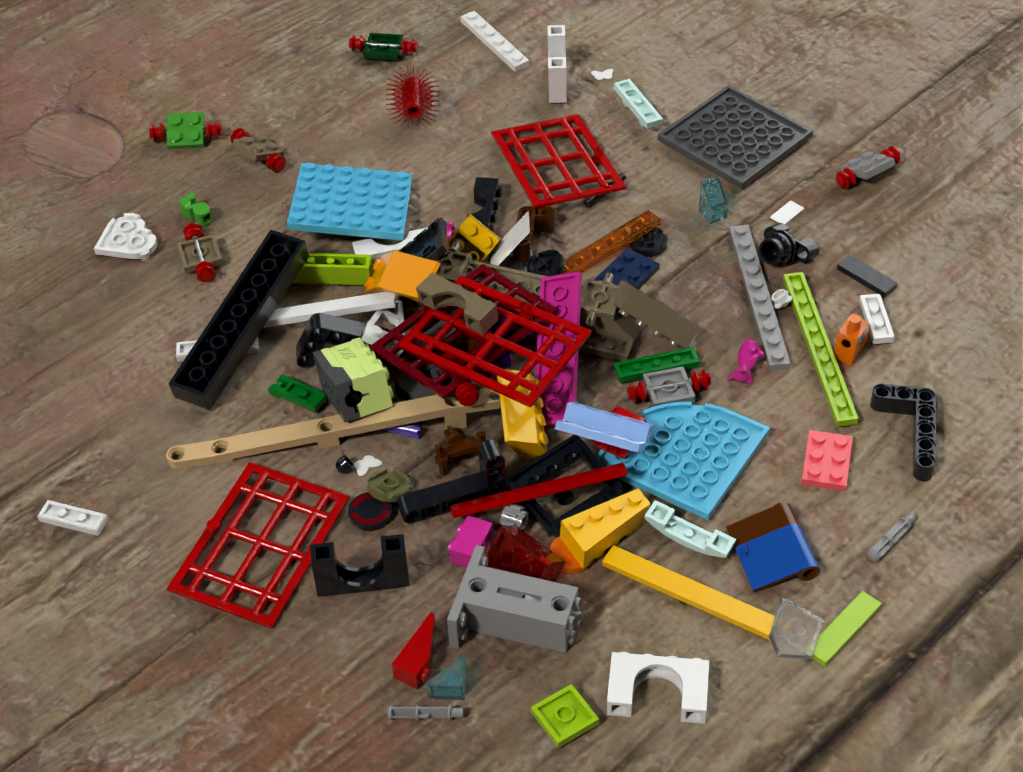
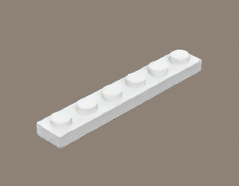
(495, 41)

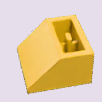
(475, 239)

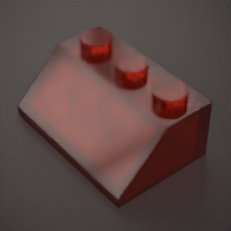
(523, 555)

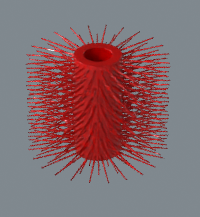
(412, 97)

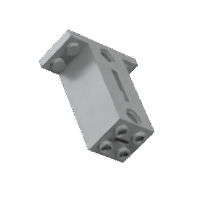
(513, 607)

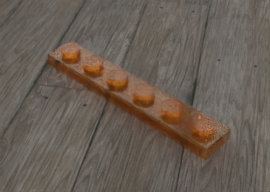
(611, 242)

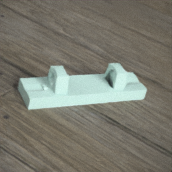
(638, 104)

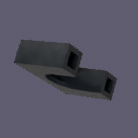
(335, 578)

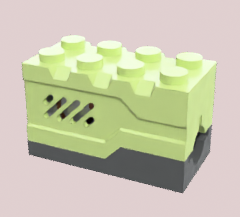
(353, 379)

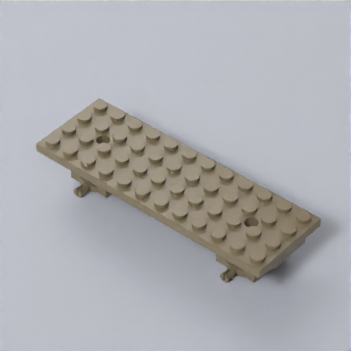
(612, 332)

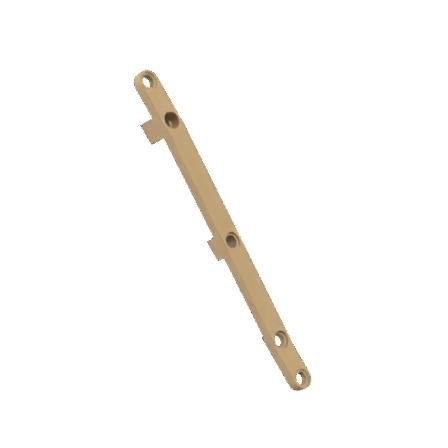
(329, 429)

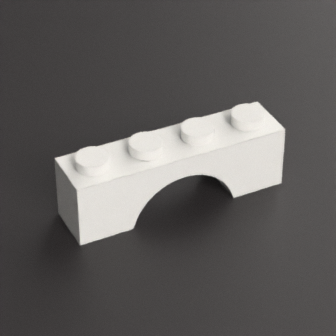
(377, 250)

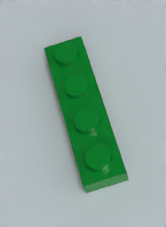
(635, 368)

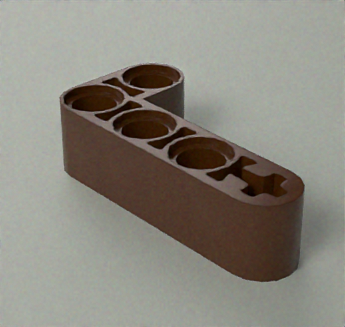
(540, 220)

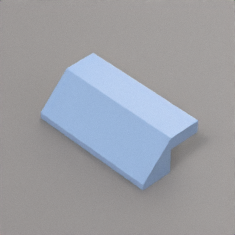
(605, 427)

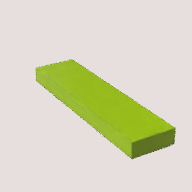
(845, 627)

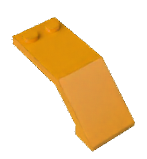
(399, 274)

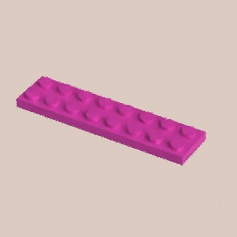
(563, 293)

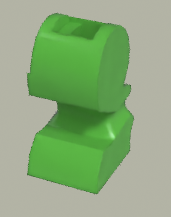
(195, 211)

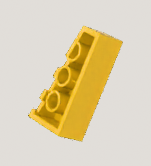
(603, 526)

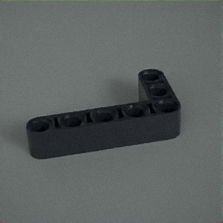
(327, 329)
(922, 405)
(438, 498)

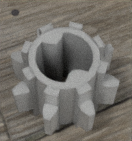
(514, 516)

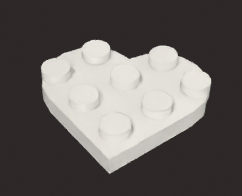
(127, 239)

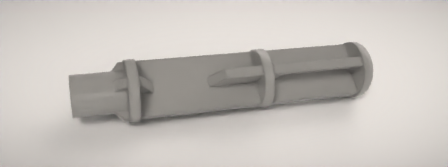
(891, 537)
(424, 712)

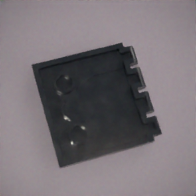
(430, 242)

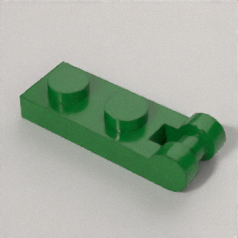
(298, 393)

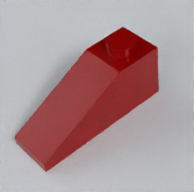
(415, 659)

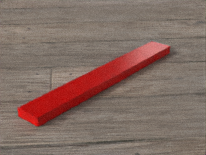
(538, 490)

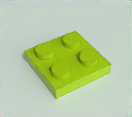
(564, 715)

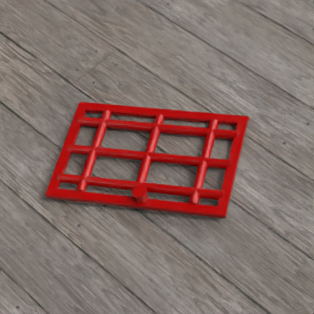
(592, 163)
(523, 319)
(260, 542)

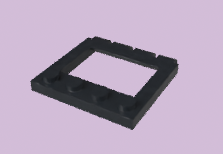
(550, 464)

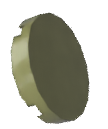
(389, 486)

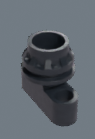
(781, 247)

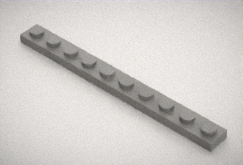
(759, 298)

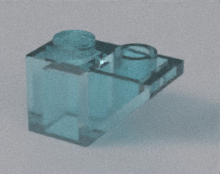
(712, 200)

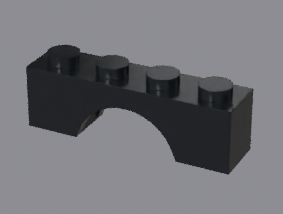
(486, 195)

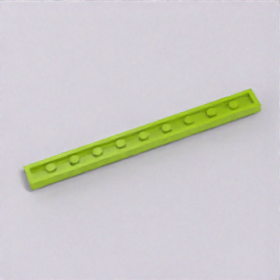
(820, 350)

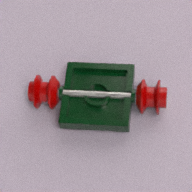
(383, 46)

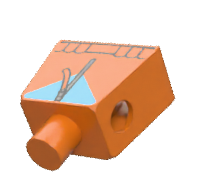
(854, 331)

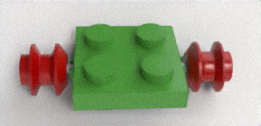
(185, 130)

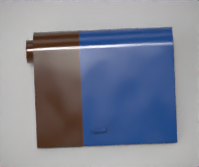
(773, 547)

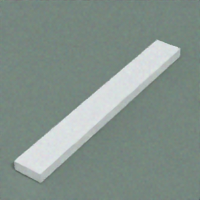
(333, 307)

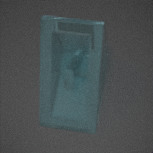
(450, 682)

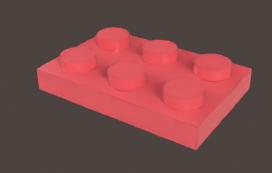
(827, 460)

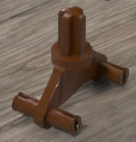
(456, 446)

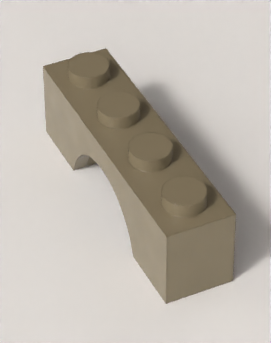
(439, 292)

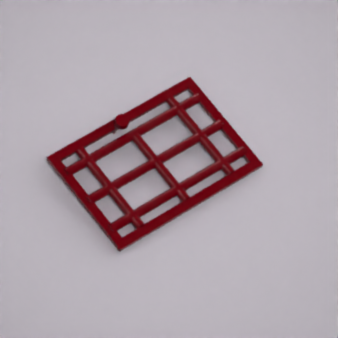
(435, 384)

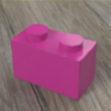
(469, 534)

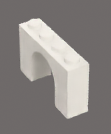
(557, 64)
(687, 674)

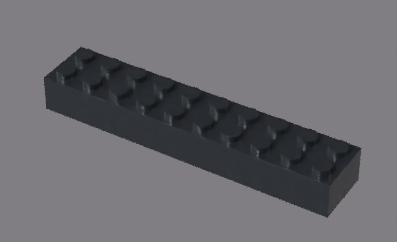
(239, 320)

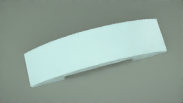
(688, 534)

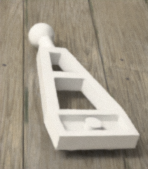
(373, 333)

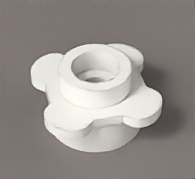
(781, 298)

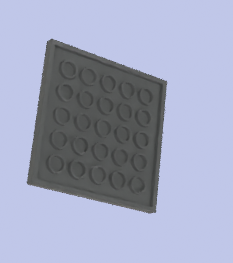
(735, 136)

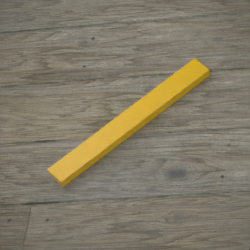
(689, 591)

